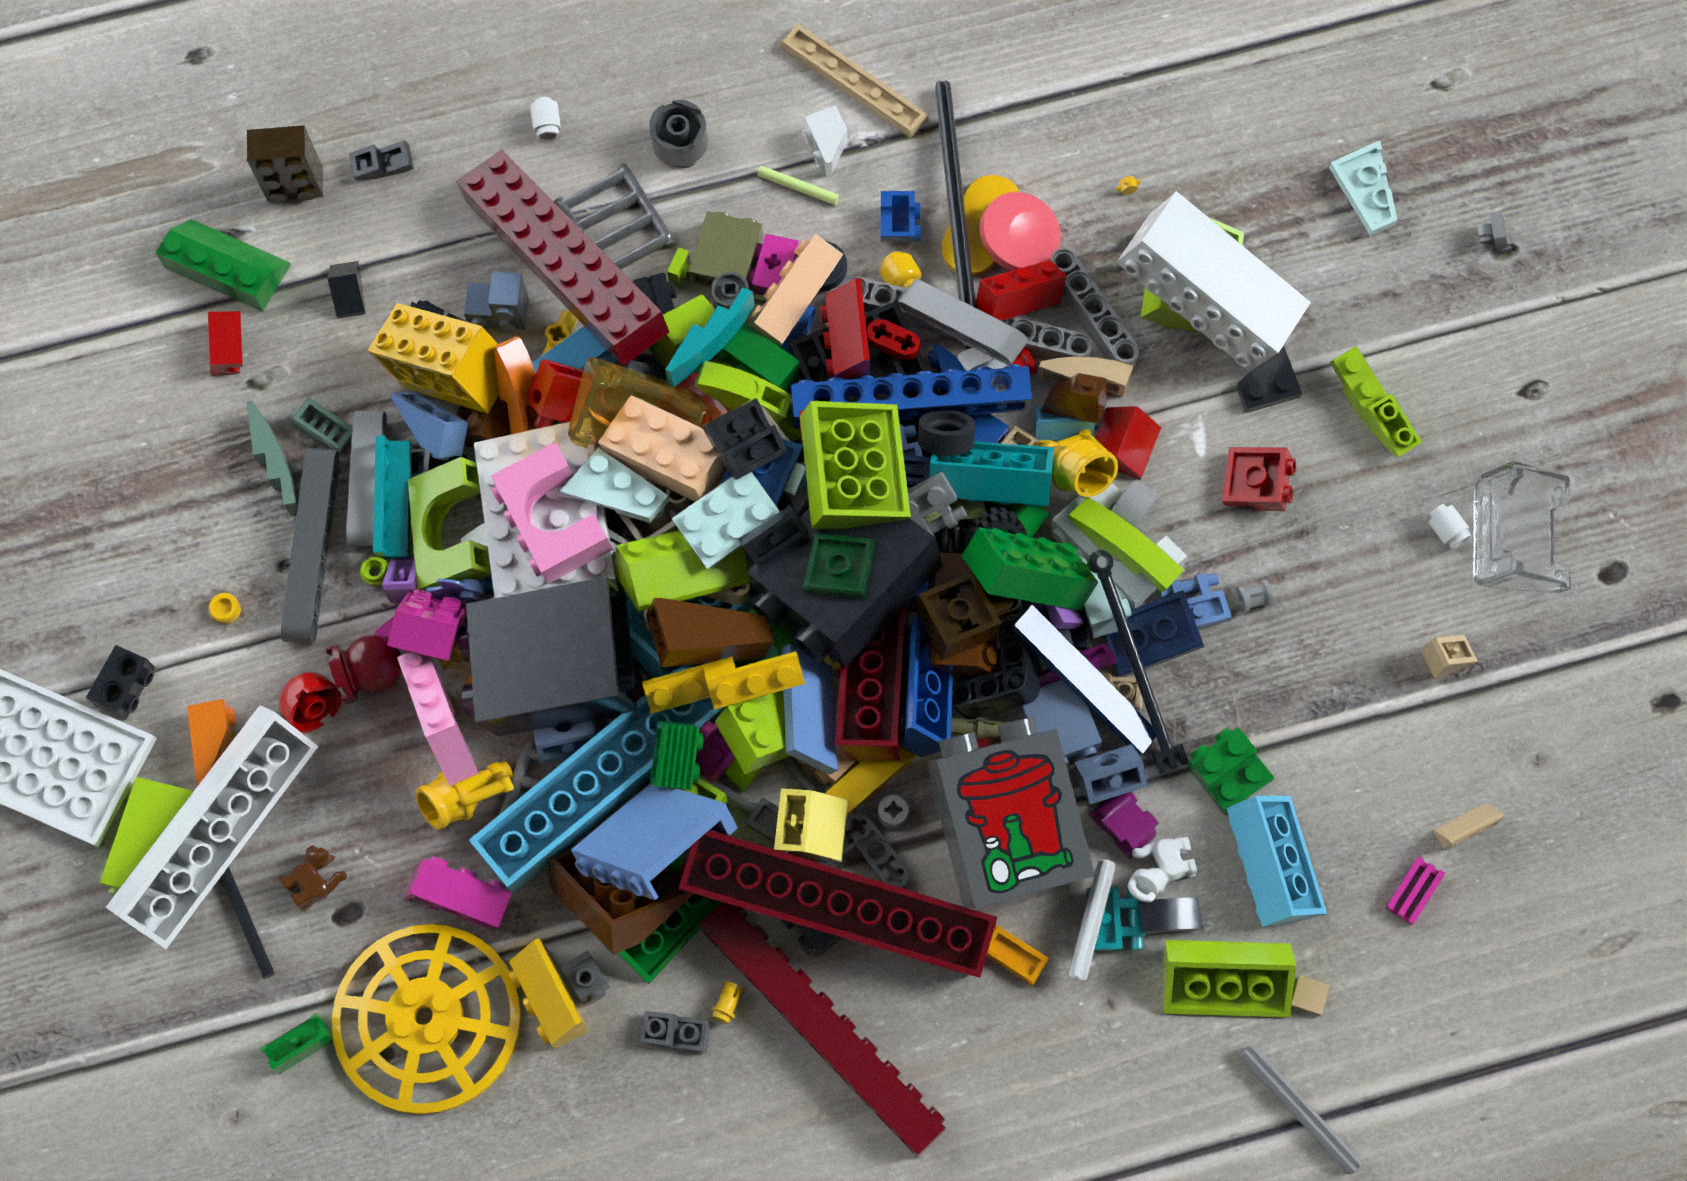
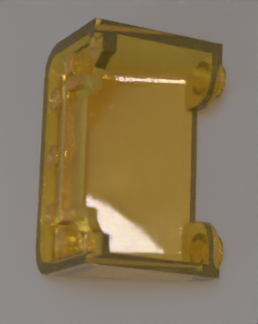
(607, 388)

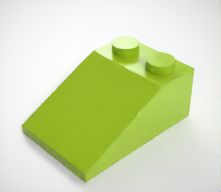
(755, 730)

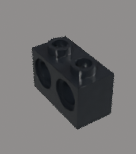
(113, 679)

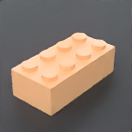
(663, 449)

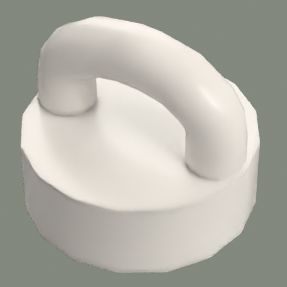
(1144, 885)

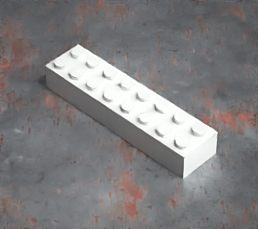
(212, 827)

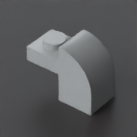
(1136, 503)

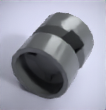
(726, 288)

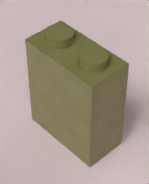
(724, 247)

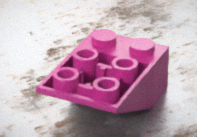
(427, 624)

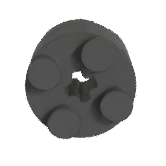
(678, 133)

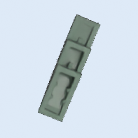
(269, 453)

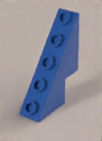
(987, 426)

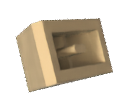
(1448, 655)

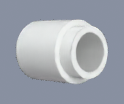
(545, 119)
(1449, 526)

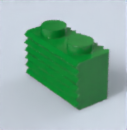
(676, 755)

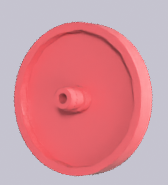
(1019, 230)

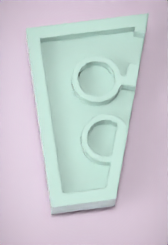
(1366, 187)
(614, 486)

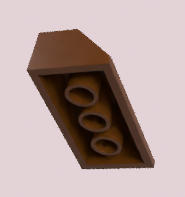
(976, 660)

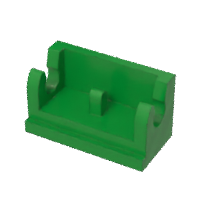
(297, 1044)

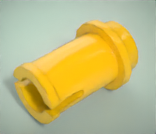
(726, 1003)

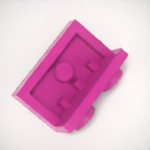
(715, 753)

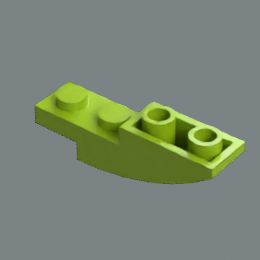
(736, 387)
(1373, 405)

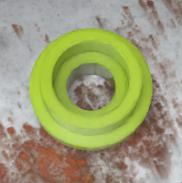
(371, 564)

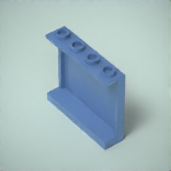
(649, 836)

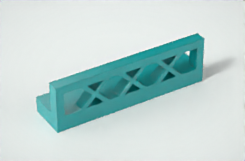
(391, 498)

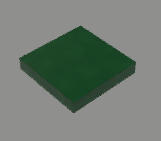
(839, 566)

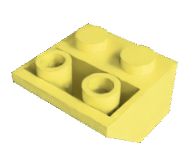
(811, 825)

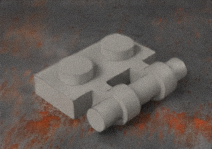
(931, 496)

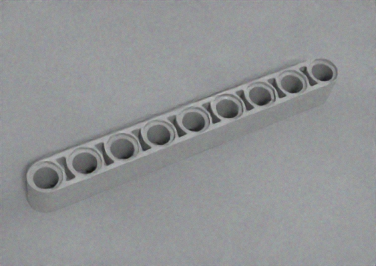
(1036, 331)

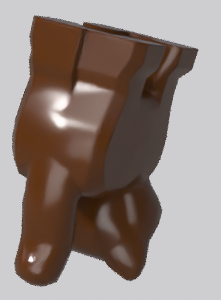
(312, 884)

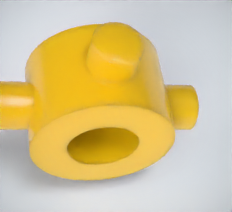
(1128, 185)

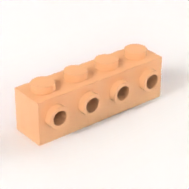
(795, 290)

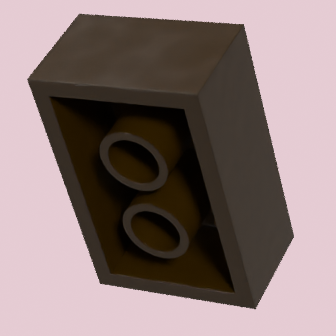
(285, 163)

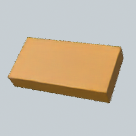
(1016, 956)

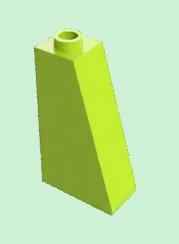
(145, 817)

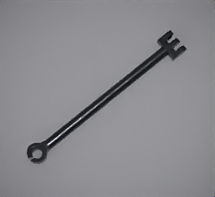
(1167, 750)

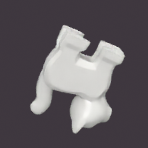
(1168, 859)

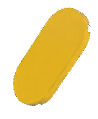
(976, 200)

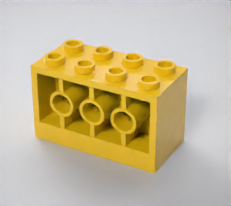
(438, 357)

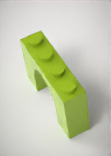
(430, 500)

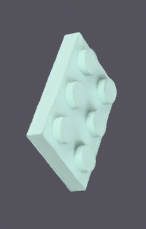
(724, 517)

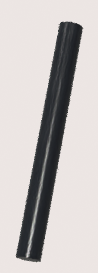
(247, 924)

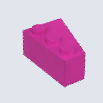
(458, 892)

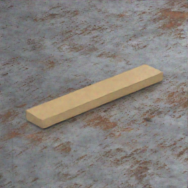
(854, 81)

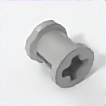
(1246, 602)

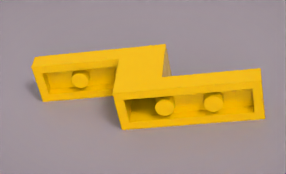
(723, 682)

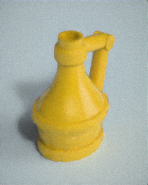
(1081, 464)
(448, 804)

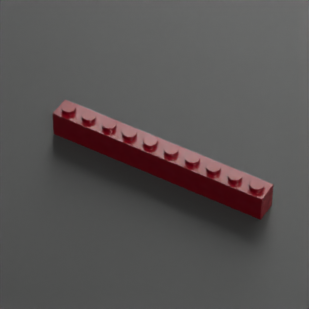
(822, 1028)

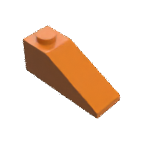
(210, 733)

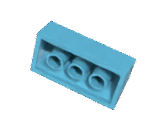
(1276, 860)

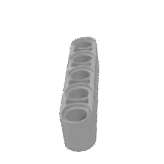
(1093, 298)
(963, 322)
(362, 476)

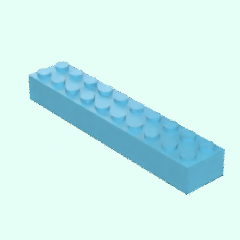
(580, 791)

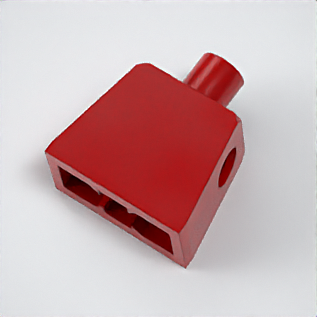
(554, 392)

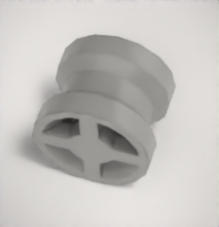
(893, 818)

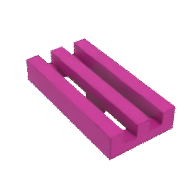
(1428, 870)

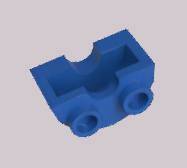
(899, 217)

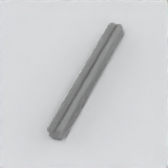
(1301, 1109)

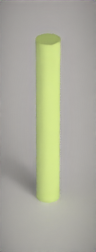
(798, 185)

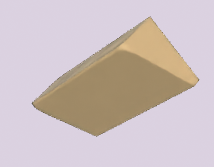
(1468, 825)

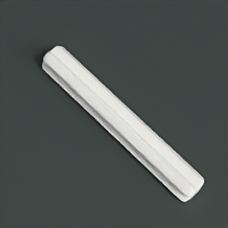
(1092, 920)

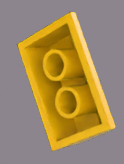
(546, 995)

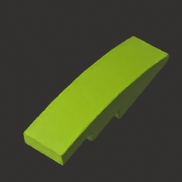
(1125, 542)

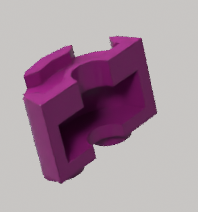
(1125, 822)

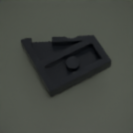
(1269, 384)

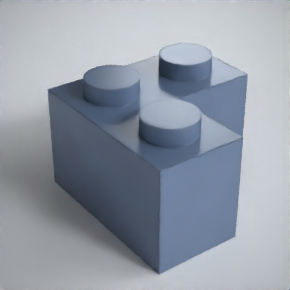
(498, 304)

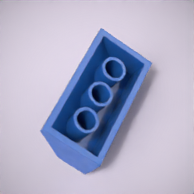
(926, 696)

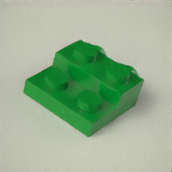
(1229, 769)

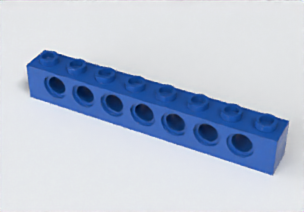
(984, 401)

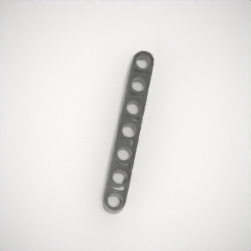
(310, 546)

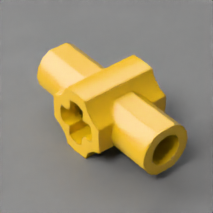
(561, 329)

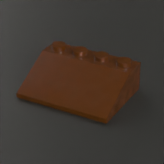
(613, 914)

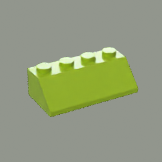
(671, 570)
(1228, 978)

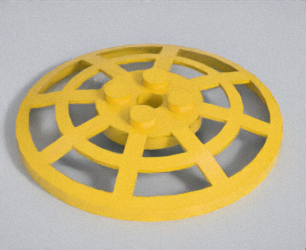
(439, 1032)

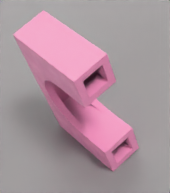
(556, 551)
(437, 717)

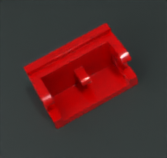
(225, 342)

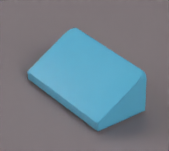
(1057, 427)

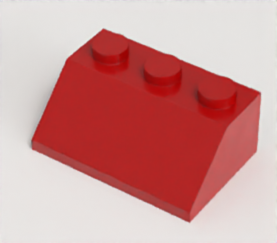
(846, 332)

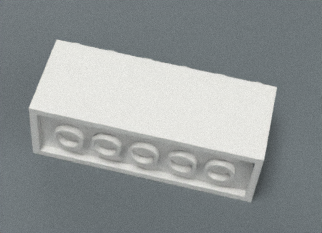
(1213, 282)

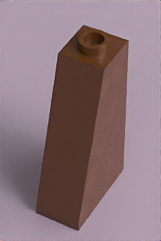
(704, 634)

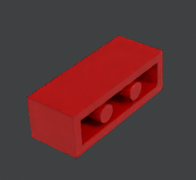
(1021, 290)

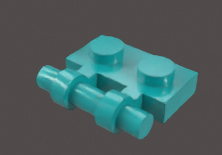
(1110, 930)

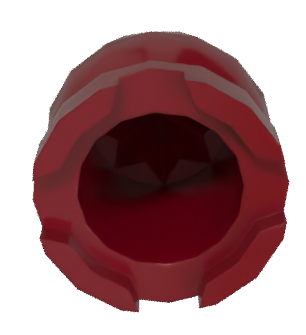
(364, 666)

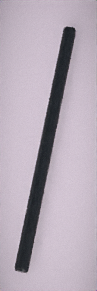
(955, 194)

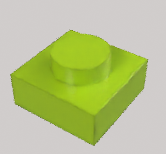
(679, 267)

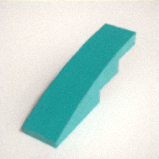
(704, 343)

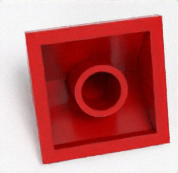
(1129, 437)

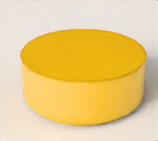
(224, 608)

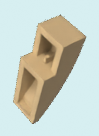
(1061, 369)

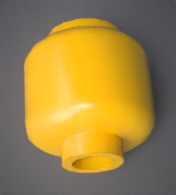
(899, 269)

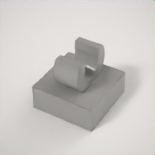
(1494, 231)

